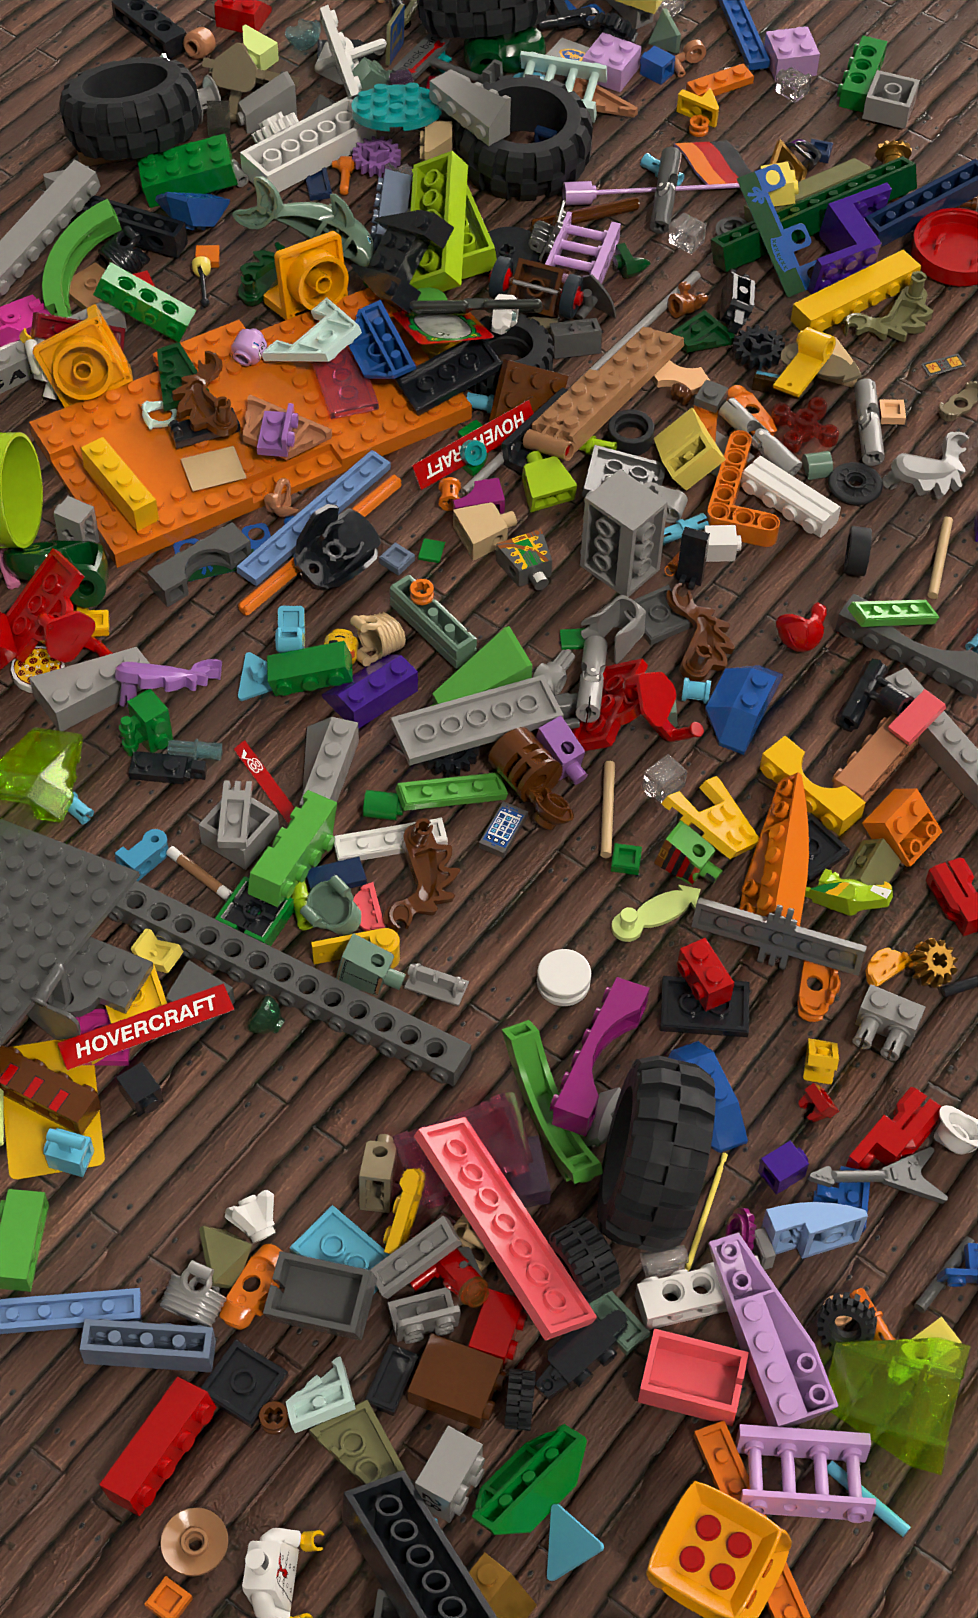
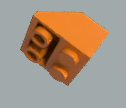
(904, 824)

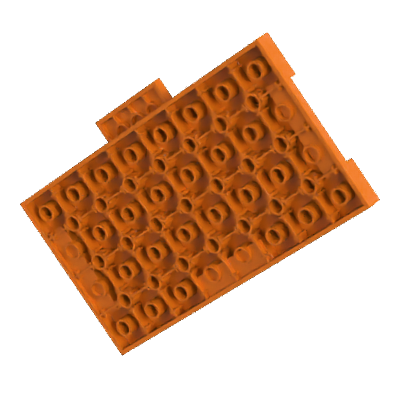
(159, 465)

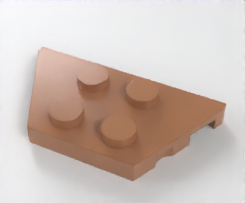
(306, 435)

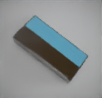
(764, 382)

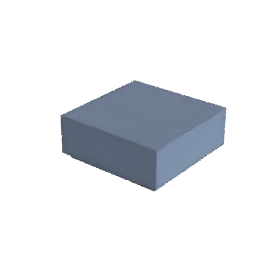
(396, 558)

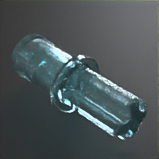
(196, 749)

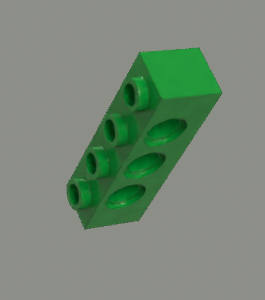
(862, 67)
(144, 302)

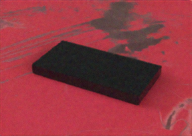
(448, 374)

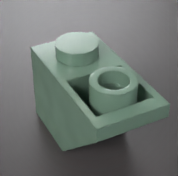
(370, 74)

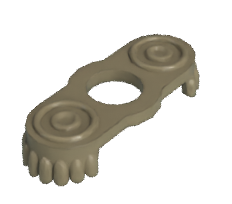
(950, 411)

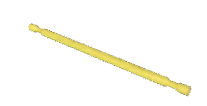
(705, 1212)

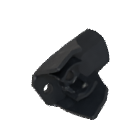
(336, 546)

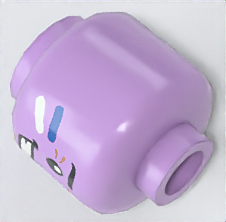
(248, 347)

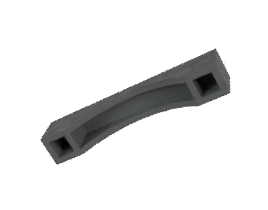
(949, 667)

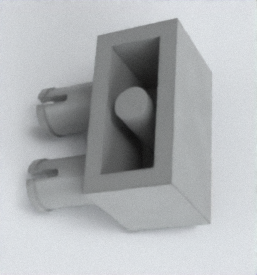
(890, 1017)

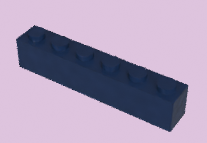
(905, 213)

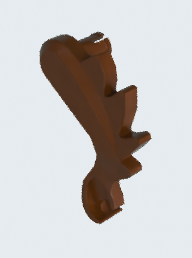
(708, 643)

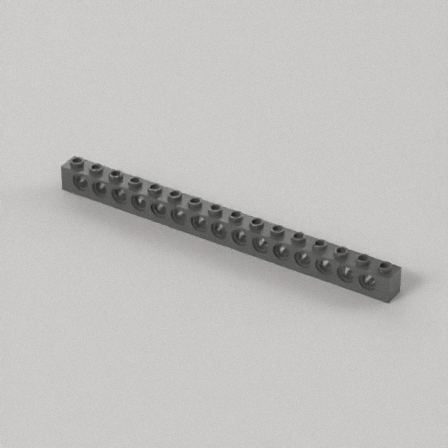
(301, 978)

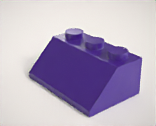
(374, 689)

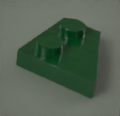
(703, 333)

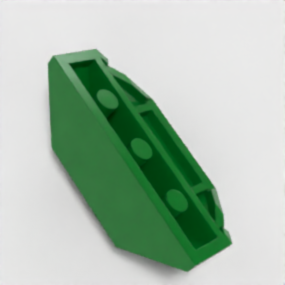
(531, 1482)

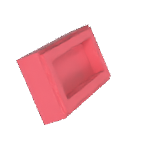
(917, 717)

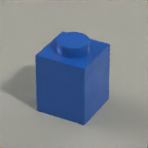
(657, 65)

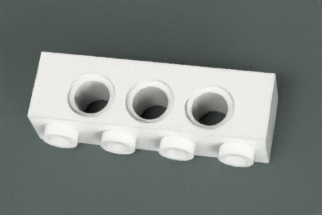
(690, 1305)

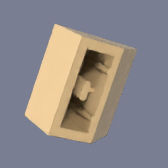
(436, 139)

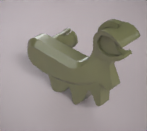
(905, 316)

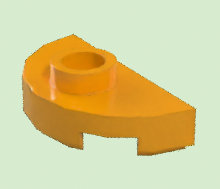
(885, 965)

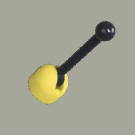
(201, 272)

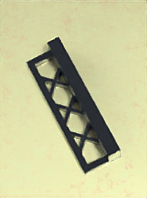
(516, 458)

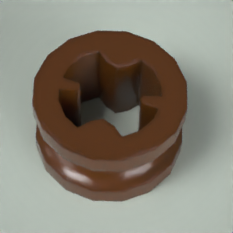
(274, 1408)

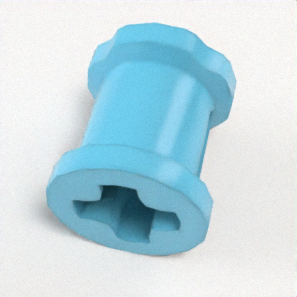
(696, 690)

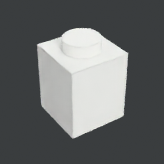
(722, 543)

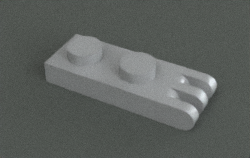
(234, 815)

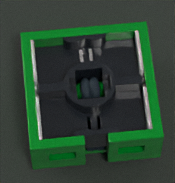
(255, 916)

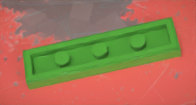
(893, 613)
(451, 791)

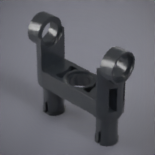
(563, 18)

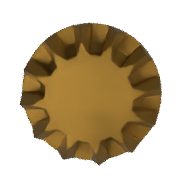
(892, 150)

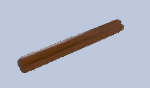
(597, 211)

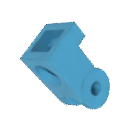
(145, 854)

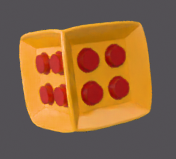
(718, 1555)

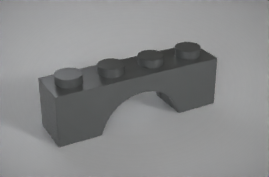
(223, 548)

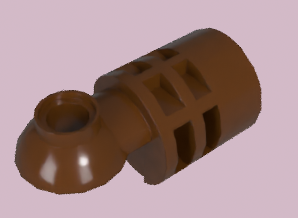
(532, 774)

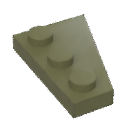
(359, 1444)

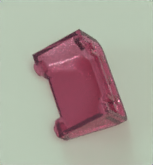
(498, 1127)

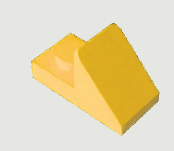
(692, 105)
(820, 1061)

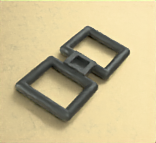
(464, 306)

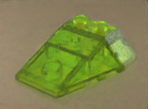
(42, 772)
(901, 1394)

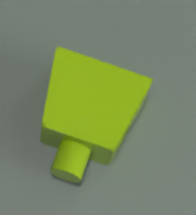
(546, 482)

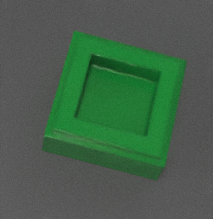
(626, 859)

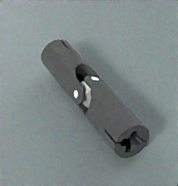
(665, 190)

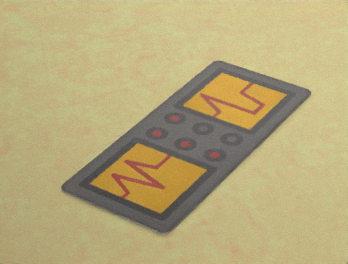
(943, 364)

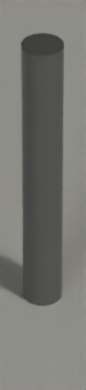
(935, 1287)

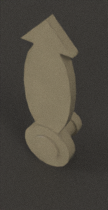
(833, 369)

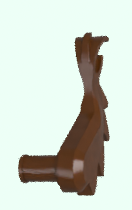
(201, 405)
(429, 872)

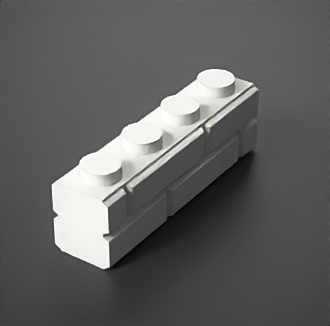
(790, 497)

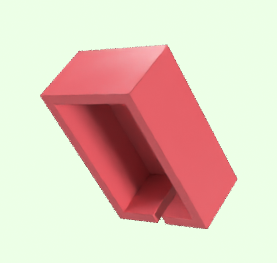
(693, 1377)

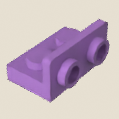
(277, 432)

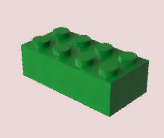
(188, 168)

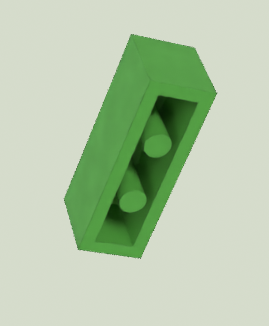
(21, 1235)

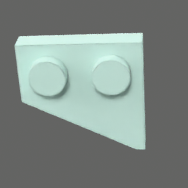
(321, 1399)

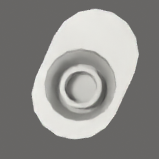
(957, 1131)

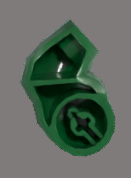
(504, 48)
(84, 555)

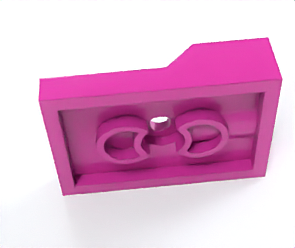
(17, 316)

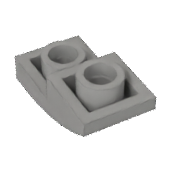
(600, 1127)

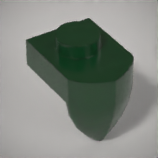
(626, 263)

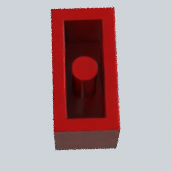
(498, 1326)

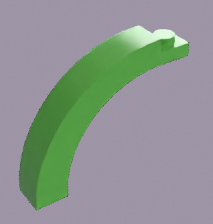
(70, 250)
(538, 1089)

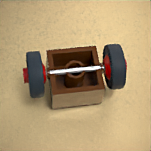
(557, 290)

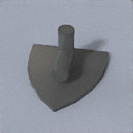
(595, 296)

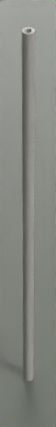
(645, 322)

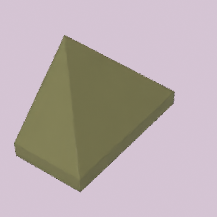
(224, 1254)

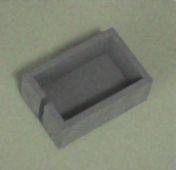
(320, 1295)

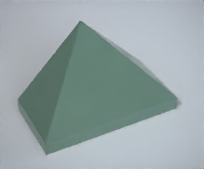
(666, 33)

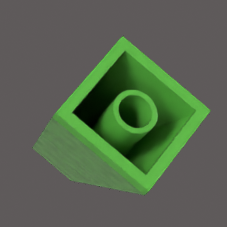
(493, 666)

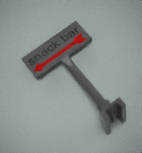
(427, 54)

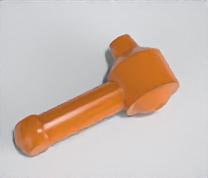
(345, 166)

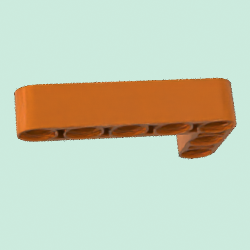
(752, 525)

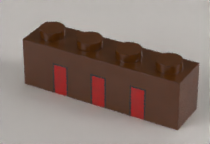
(46, 1091)

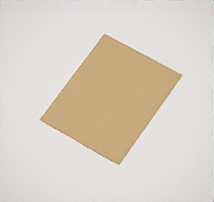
(213, 468)

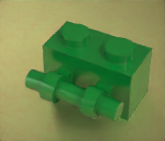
(147, 724)

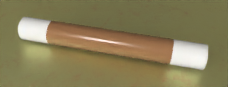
(199, 873)

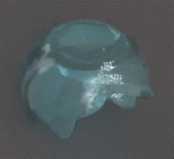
(304, 35)

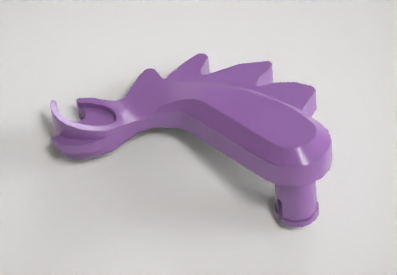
(170, 678)

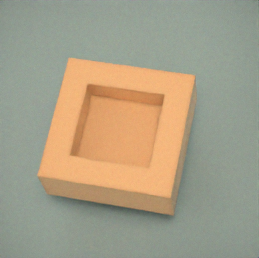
(892, 412)

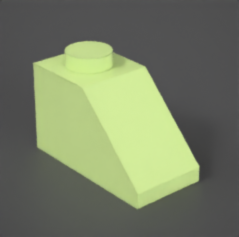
(260, 48)

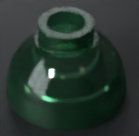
(265, 1017)

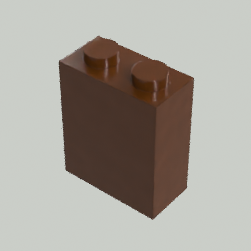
(456, 1381)

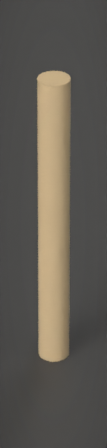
(940, 557)
(607, 809)

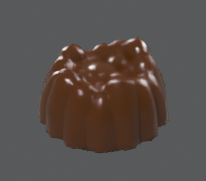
(681, 393)

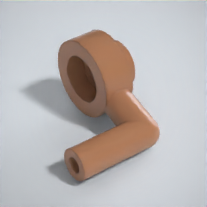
(692, 52)

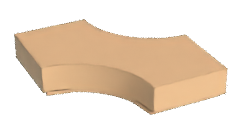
(672, 374)

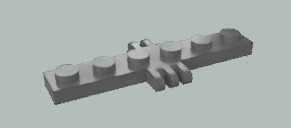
(778, 936)

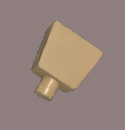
(482, 527)

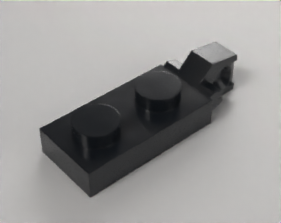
(166, 768)

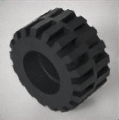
(586, 1257)

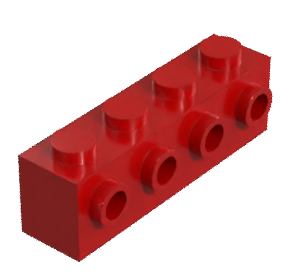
(158, 1446)

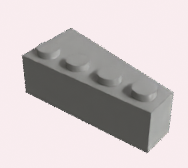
(82, 688)

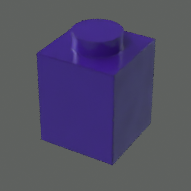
(783, 1167)

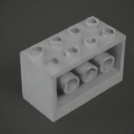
(623, 533)

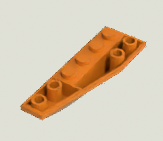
(781, 855)

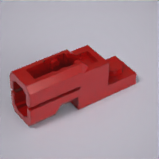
(955, 893)
(900, 1136)

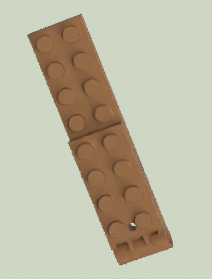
(600, 394)

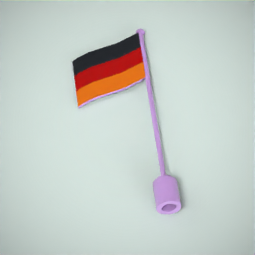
(713, 162)

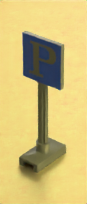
(395, 29)

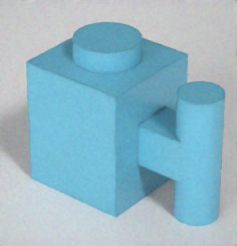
(68, 1151)

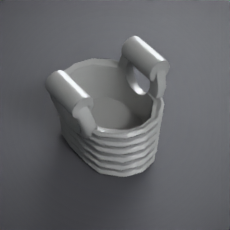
(196, 1306)

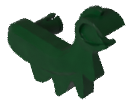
(258, 276)

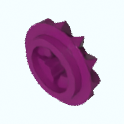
(743, 1223)

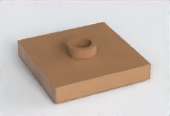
(84, 286)

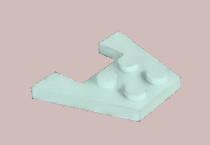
(322, 341)

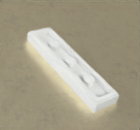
(380, 841)

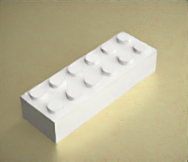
(305, 146)

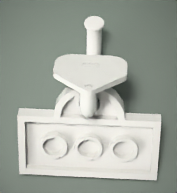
(340, 57)

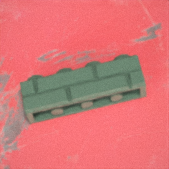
(434, 624)

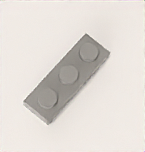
(416, 1256)

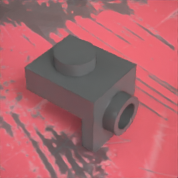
(711, 396)

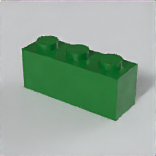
(309, 668)

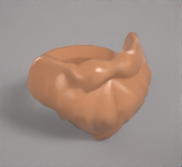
(278, 502)

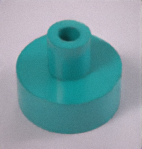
(478, 452)

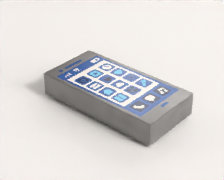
(503, 829)

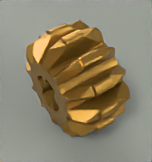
(933, 962)

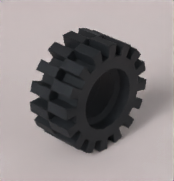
(846, 1307)
(520, 1399)

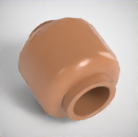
(199, 43)

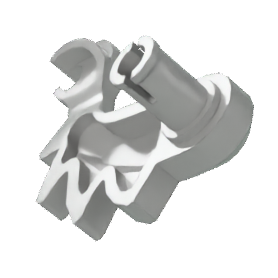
(928, 472)

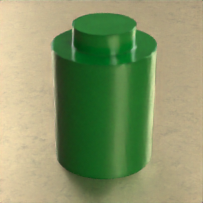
(382, 805)

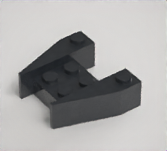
(400, 254)

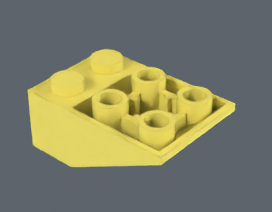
(688, 450)

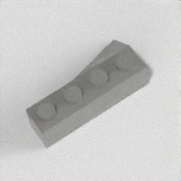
(472, 106)
(329, 756)

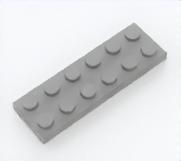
(474, 719)

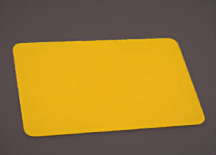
(28, 1130)

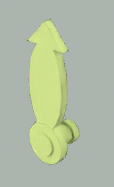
(655, 912)

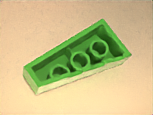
(294, 850)

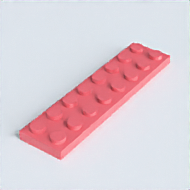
(505, 1228)

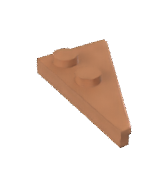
(606, 101)

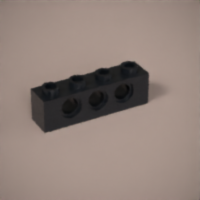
(150, 26)

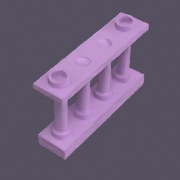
(603, 254)
(811, 1444)

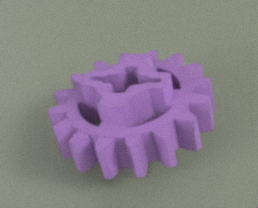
(374, 154)

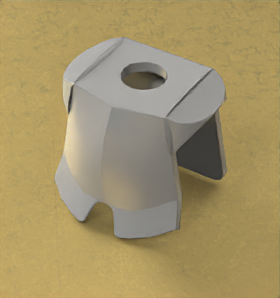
(616, 615)

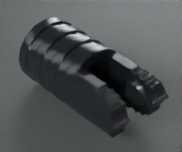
(890, 697)

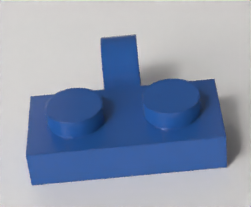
(846, 1194)

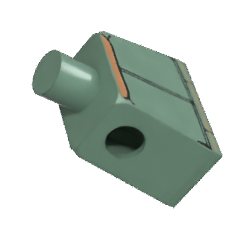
(368, 967)

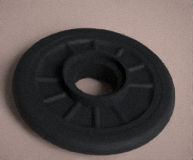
(845, 492)

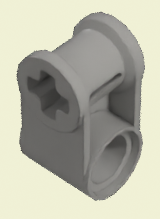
(676, 501)

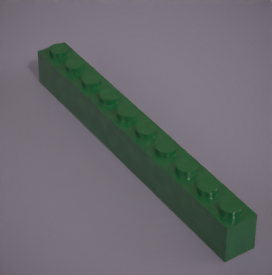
(746, 244)

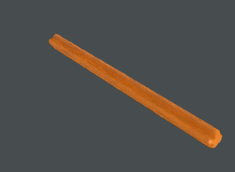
(289, 570)

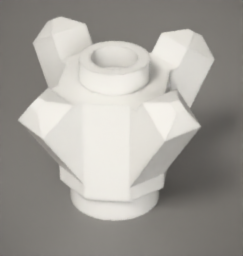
(254, 1216)

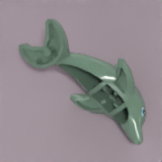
(310, 220)

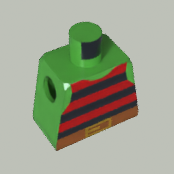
(687, 856)

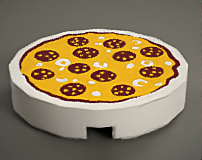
(36, 663)

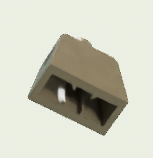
(378, 1165)

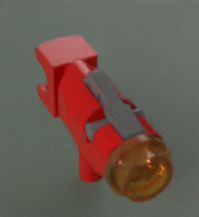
(460, 1276)

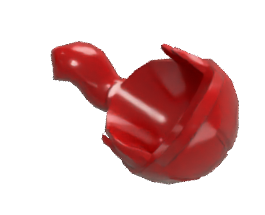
(802, 633)

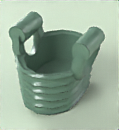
(332, 907)

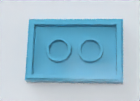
(339, 1241)

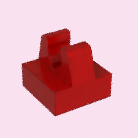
(823, 1104)

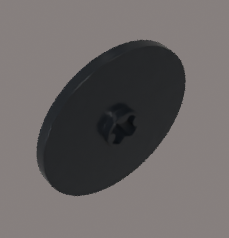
(514, 241)

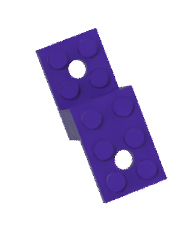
(848, 237)

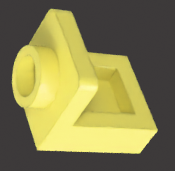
(160, 952)

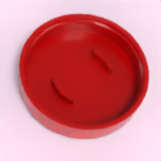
(948, 246)

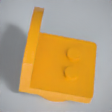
(308, 275)
(83, 360)

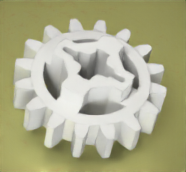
(274, 125)

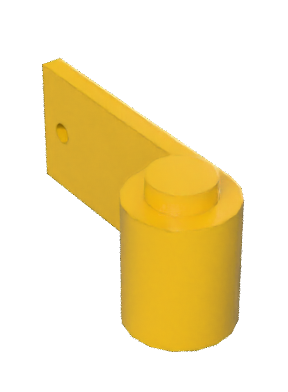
(812, 354)
(333, 948)

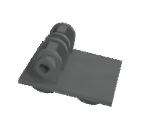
(544, 233)

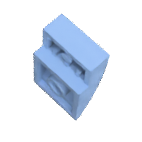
(813, 1227)

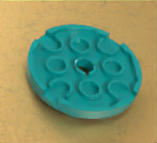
(395, 107)

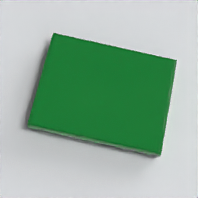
(431, 550)
(571, 639)

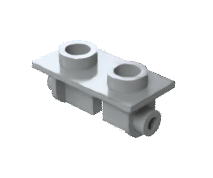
(436, 984)

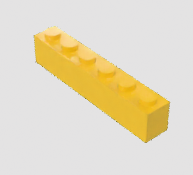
(855, 292)

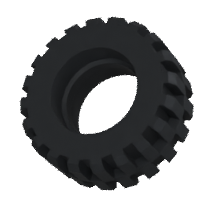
(524, 340)

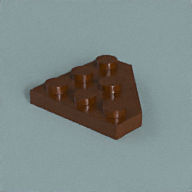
(524, 383)

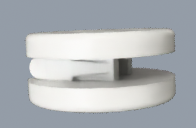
(563, 977)

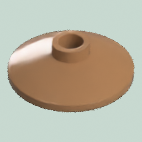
(188, 1527)

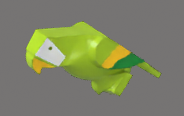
(848, 894)

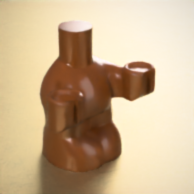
(684, 302)

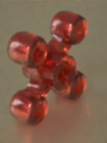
(805, 424)

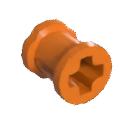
(446, 493)

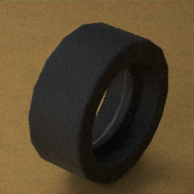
(634, 419)
(858, 551)

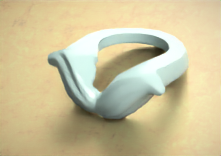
(152, 406)

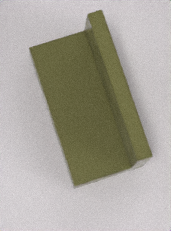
(872, 863)

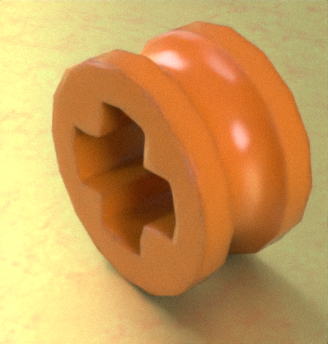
(698, 125)
(417, 597)

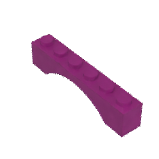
(579, 1099)

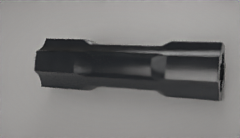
(854, 708)

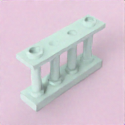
(567, 67)

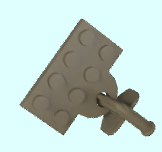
(238, 72)

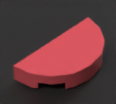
(370, 910)

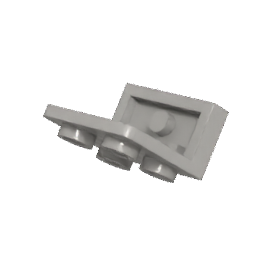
(423, 1315)

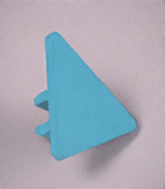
(254, 677)
(568, 1543)

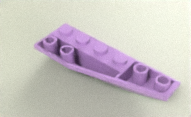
(781, 1353)

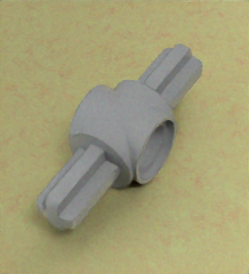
(556, 671)

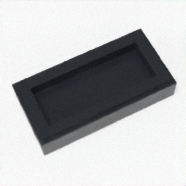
(392, 1379)

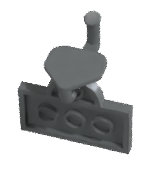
(92, 977)

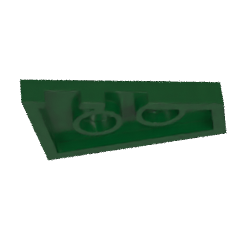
(173, 366)

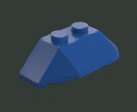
(193, 208)
(379, 346)
(740, 704)
(728, 1121)

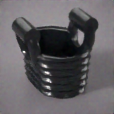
(124, 256)

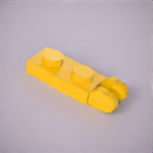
(405, 1209)

